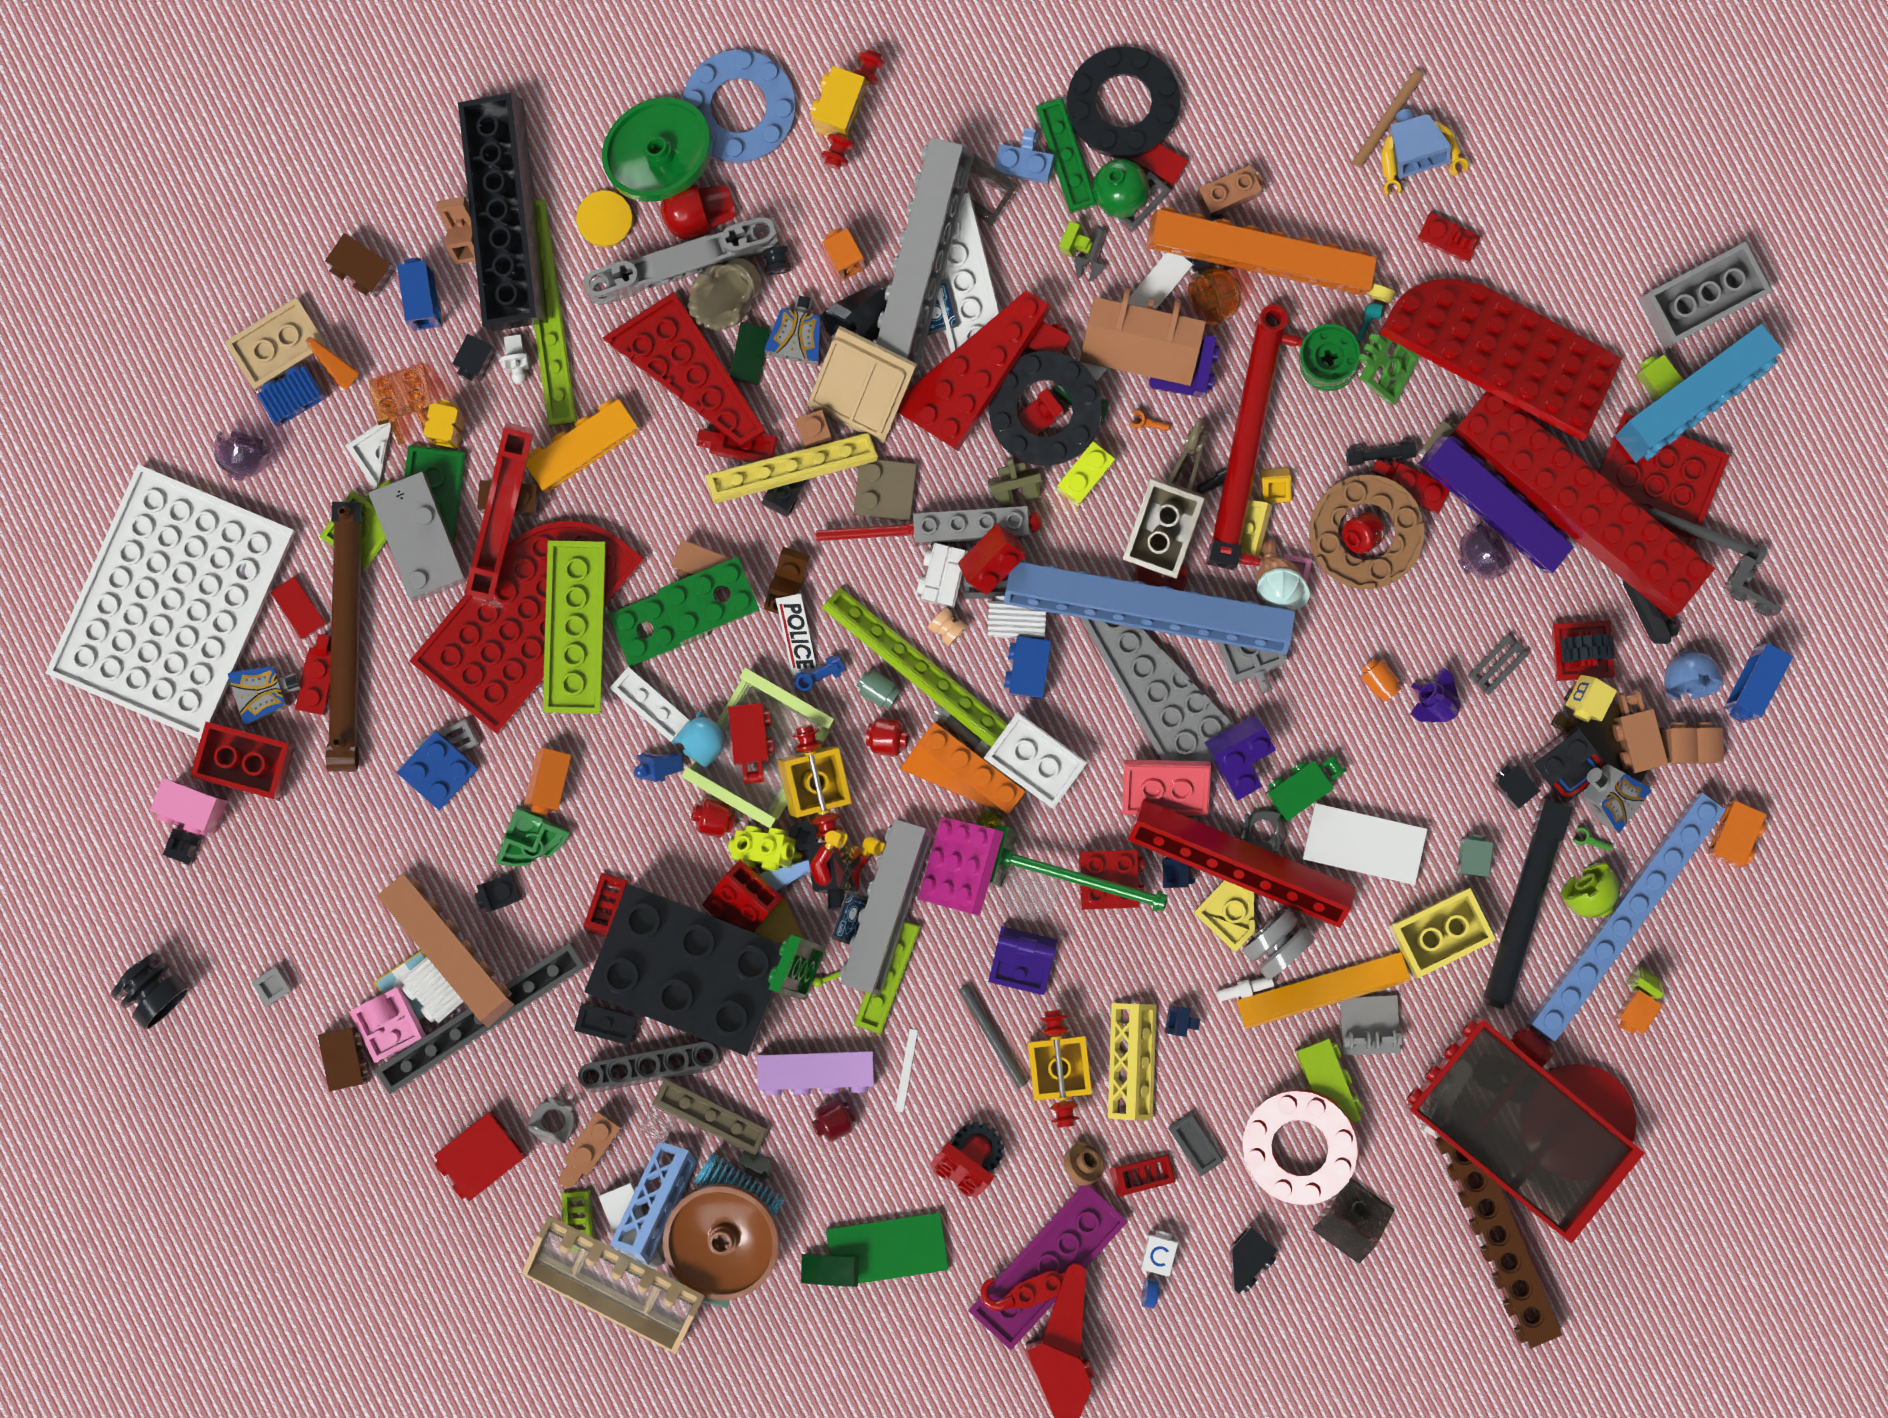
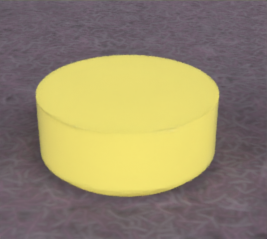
(1381, 293)

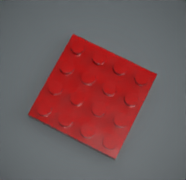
(1674, 481)

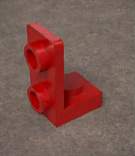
(1041, 413)

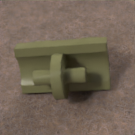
(1002, 486)

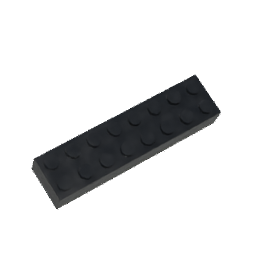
(502, 212)

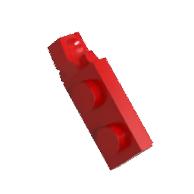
(723, 446)
(1425, 490)
(316, 678)

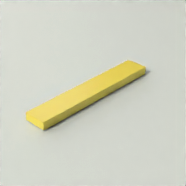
(791, 468)

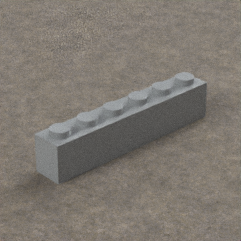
(886, 907)

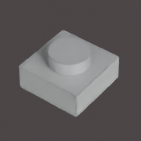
(272, 986)

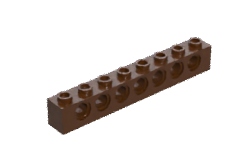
(1544, 1326)

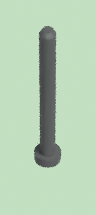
(1757, 553)

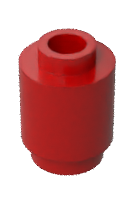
(1532, 1045)

